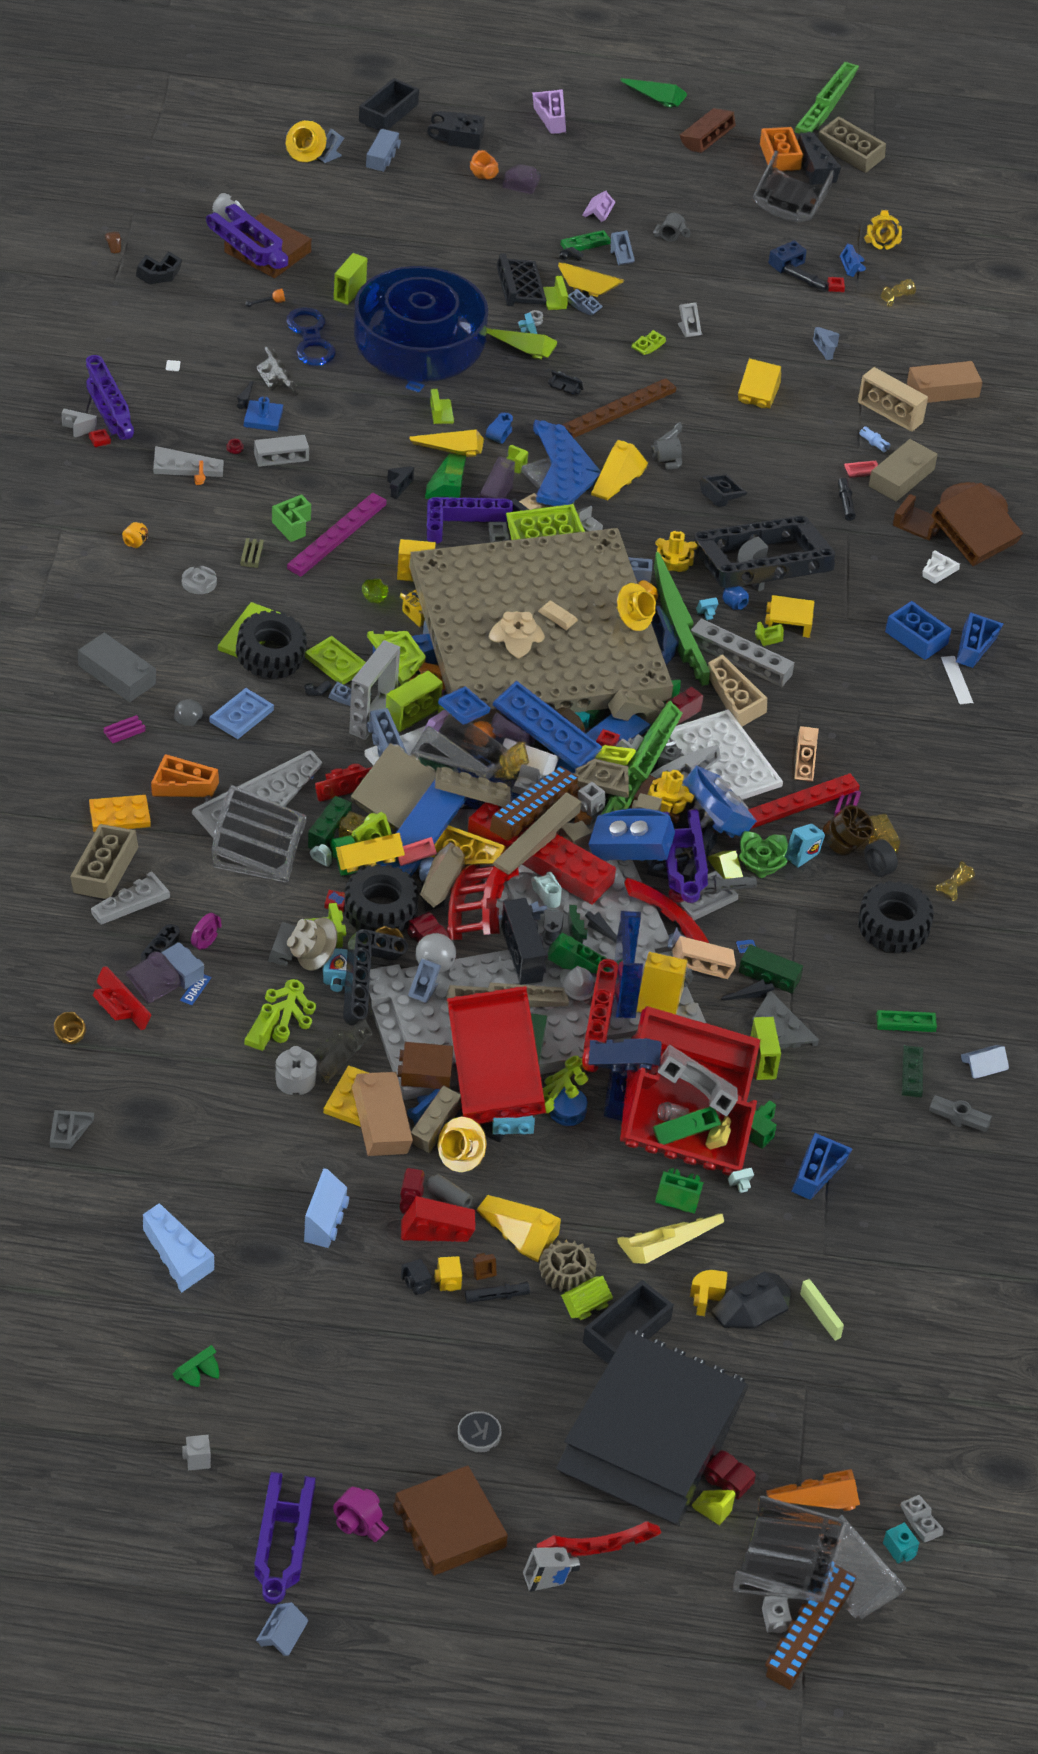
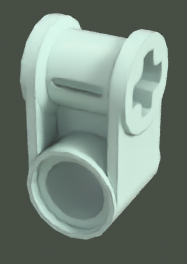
(547, 889)

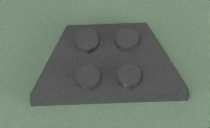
(789, 1028)

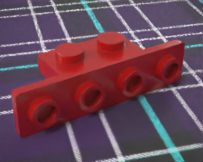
(341, 782)
(119, 1000)

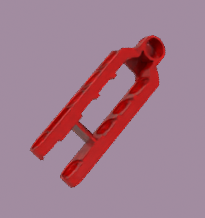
(601, 1006)

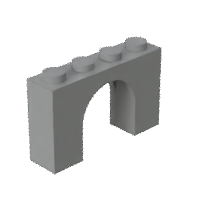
(677, 1065)

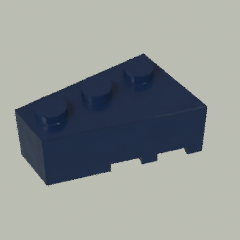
(625, 1055)

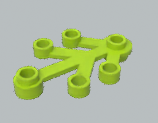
(293, 989)
(573, 1066)

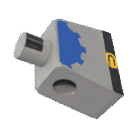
(549, 1568)

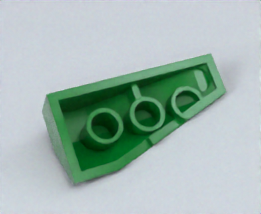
(664, 93)
(448, 478)

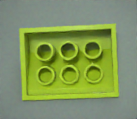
(544, 522)

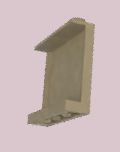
(394, 785)

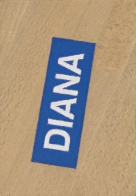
(195, 990)

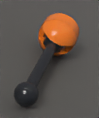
(277, 296)

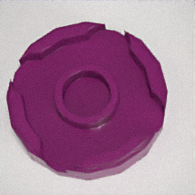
(205, 931)

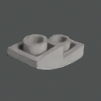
(920, 1518)

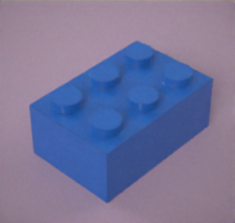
(918, 630)

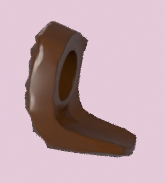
(114, 241)

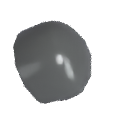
(188, 712)

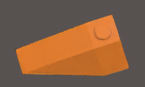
(834, 1491)

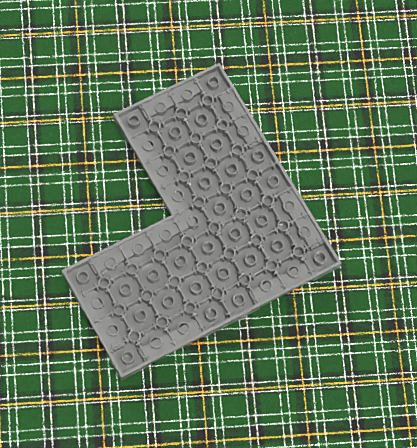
(411, 1020)

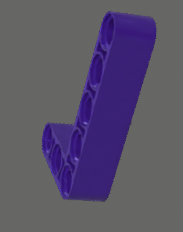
(463, 509)

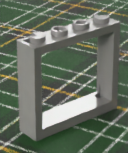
(381, 666)

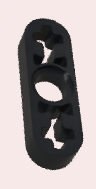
(161, 938)

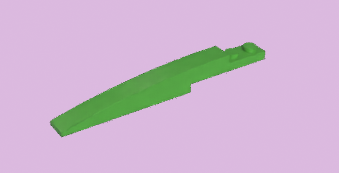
(827, 99)
(681, 620)
(646, 755)

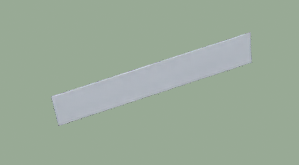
(956, 680)

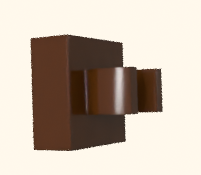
(484, 1266)

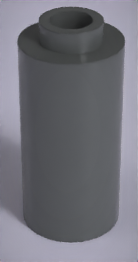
(448, 1191)

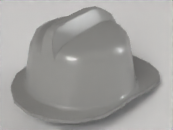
(577, 983)

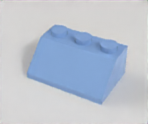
(325, 1210)

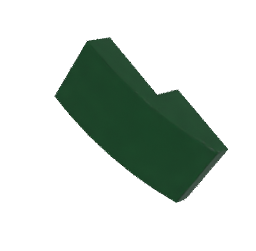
(576, 925)

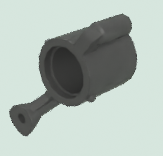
(672, 228)
(668, 448)

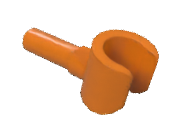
(199, 479)

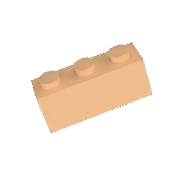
(705, 957)

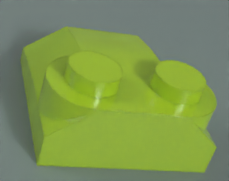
(373, 827)

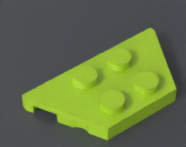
(410, 657)

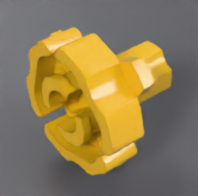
(883, 221)
(676, 551)
(670, 789)

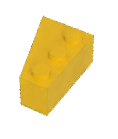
(370, 852)

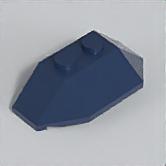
(664, 634)

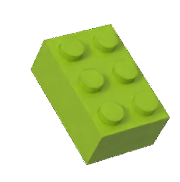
(414, 700)

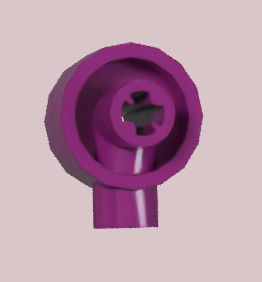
(360, 1513)

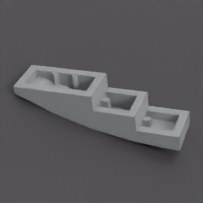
(703, 758)

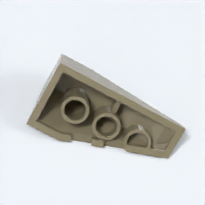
(443, 874)

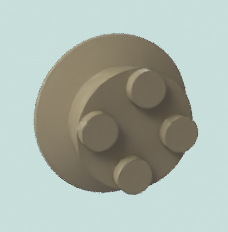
(313, 942)

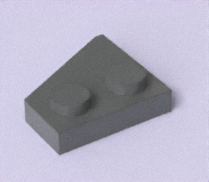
(69, 1127)

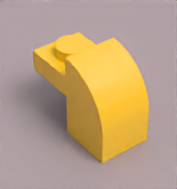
(708, 1285)

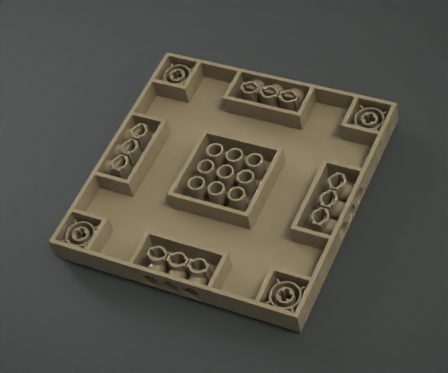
(574, 668)

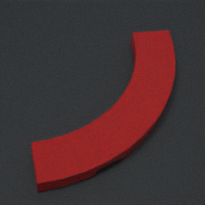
(669, 908)
(603, 1544)

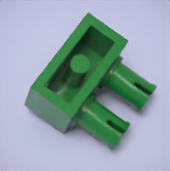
(679, 1191)

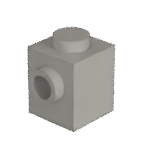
(197, 1452)

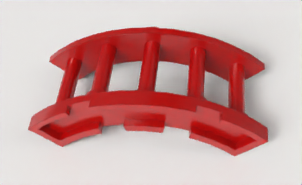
(466, 885)

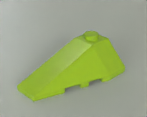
(533, 344)

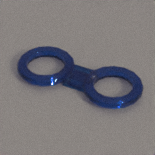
(310, 336)

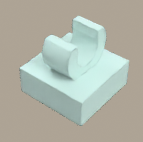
(741, 1179)

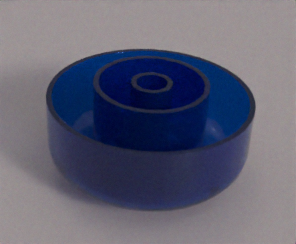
(420, 323)

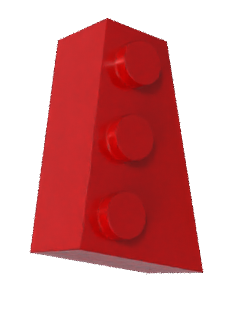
(437, 1221)

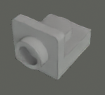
(631, 743)

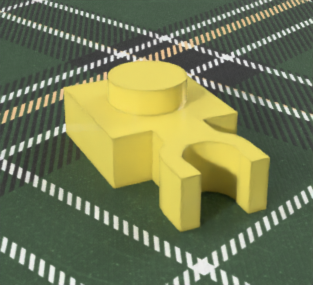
(719, 1135)

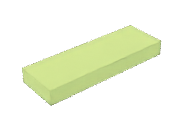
(822, 1309)

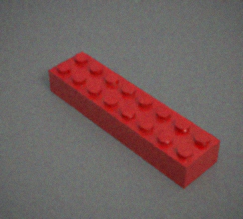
(570, 864)

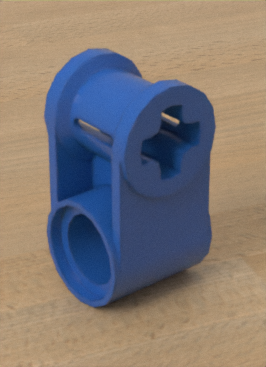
(500, 428)

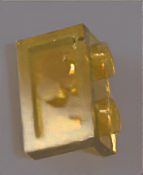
(512, 760)

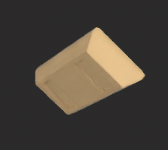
(558, 615)

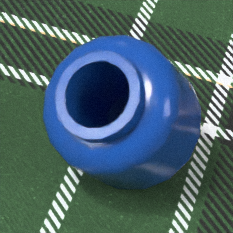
(736, 597)

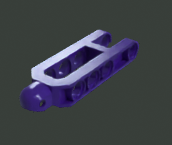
(233, 234)
(102, 391)
(688, 838)
(275, 1510)

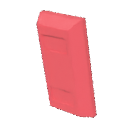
(860, 468)
(417, 851)

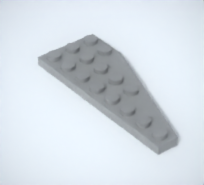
(275, 785)

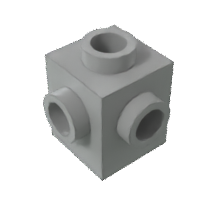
(592, 799)

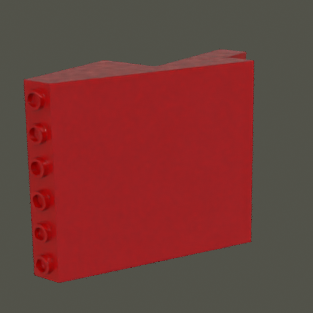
(718, 1050)

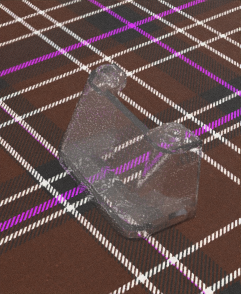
(874, 1580)

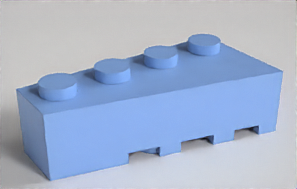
(178, 1248)

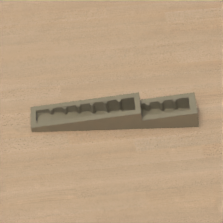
(539, 833)
(537, 995)

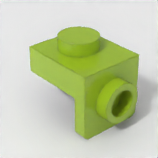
(769, 635)

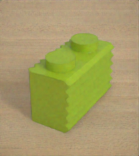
(587, 1297)

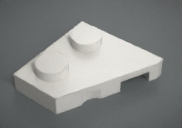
(939, 567)

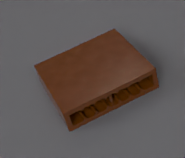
(294, 245)
(976, 524)
(450, 1520)

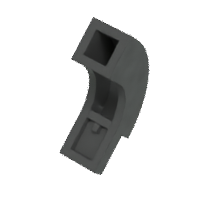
(751, 550)

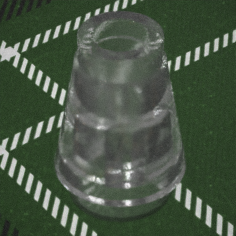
(669, 1111)

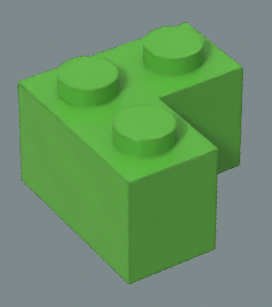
(292, 516)

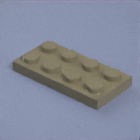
(472, 787)

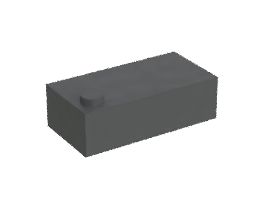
(117, 667)

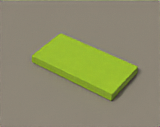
(228, 643)

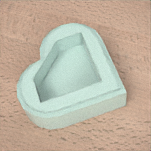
(322, 855)

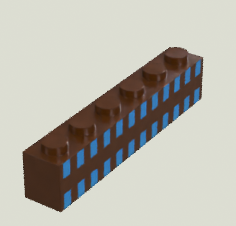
(533, 803)
(808, 1630)

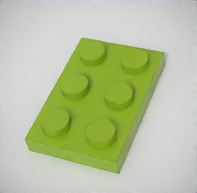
(335, 660)

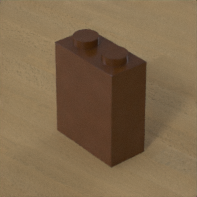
(425, 1065)

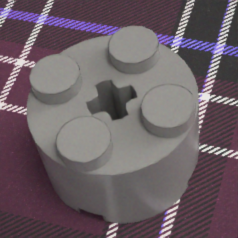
(295, 1071)

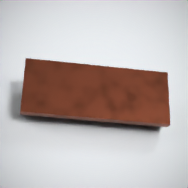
(708, 129)

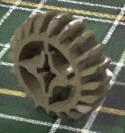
(567, 1260)

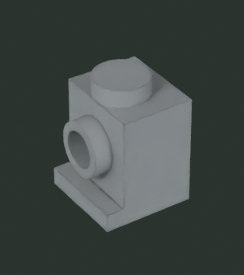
(776, 1614)

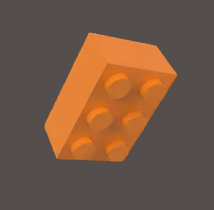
(785, 143)

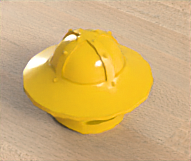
(306, 141)
(635, 606)
(461, 1144)

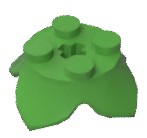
(761, 855)

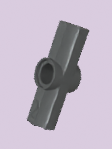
(960, 1113)

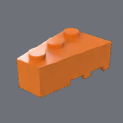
(184, 779)

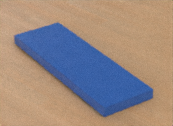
(547, 725)
(625, 729)
(427, 820)

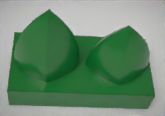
(203, 1360)

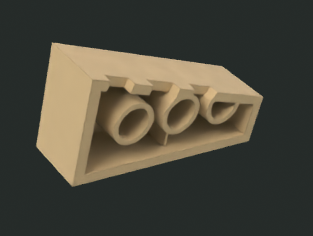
(736, 691)

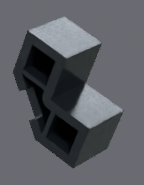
(155, 272)

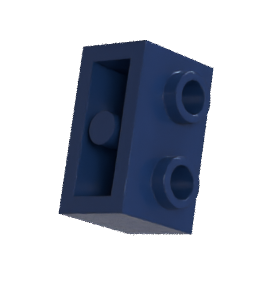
(787, 253)

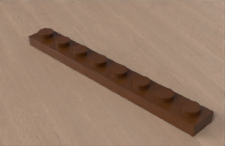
(620, 407)

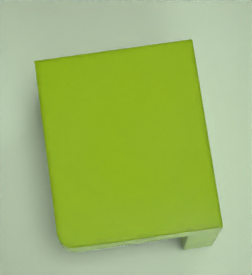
(519, 456)

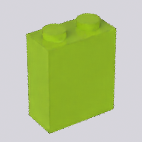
(350, 278)
(769, 1049)

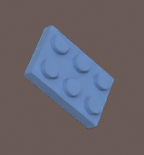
(241, 713)

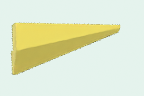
(652, 1244)

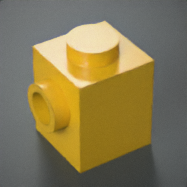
(448, 1273)

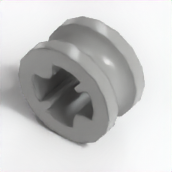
(537, 317)

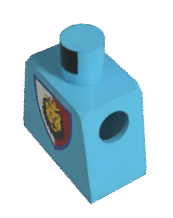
(804, 844)
(335, 970)

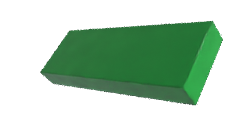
(586, 241)
(906, 1021)

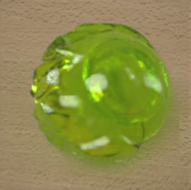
(374, 590)

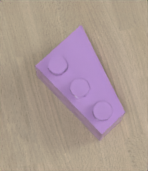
(551, 109)

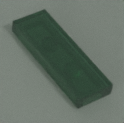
(912, 1071)

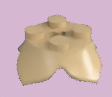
(518, 632)

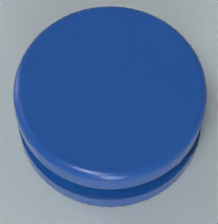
(569, 1111)

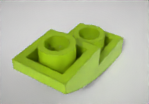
(650, 343)

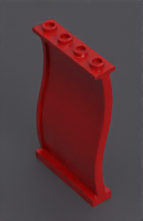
(496, 1055)

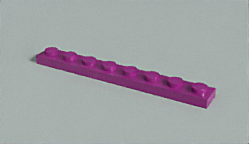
(336, 534)

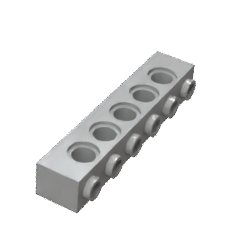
(742, 653)

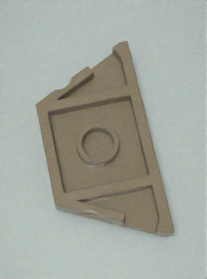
(608, 776)

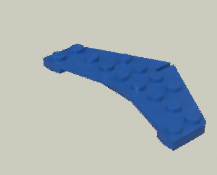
(570, 468)

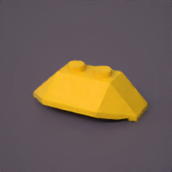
(588, 280)

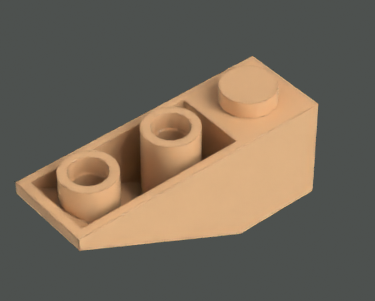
(806, 753)

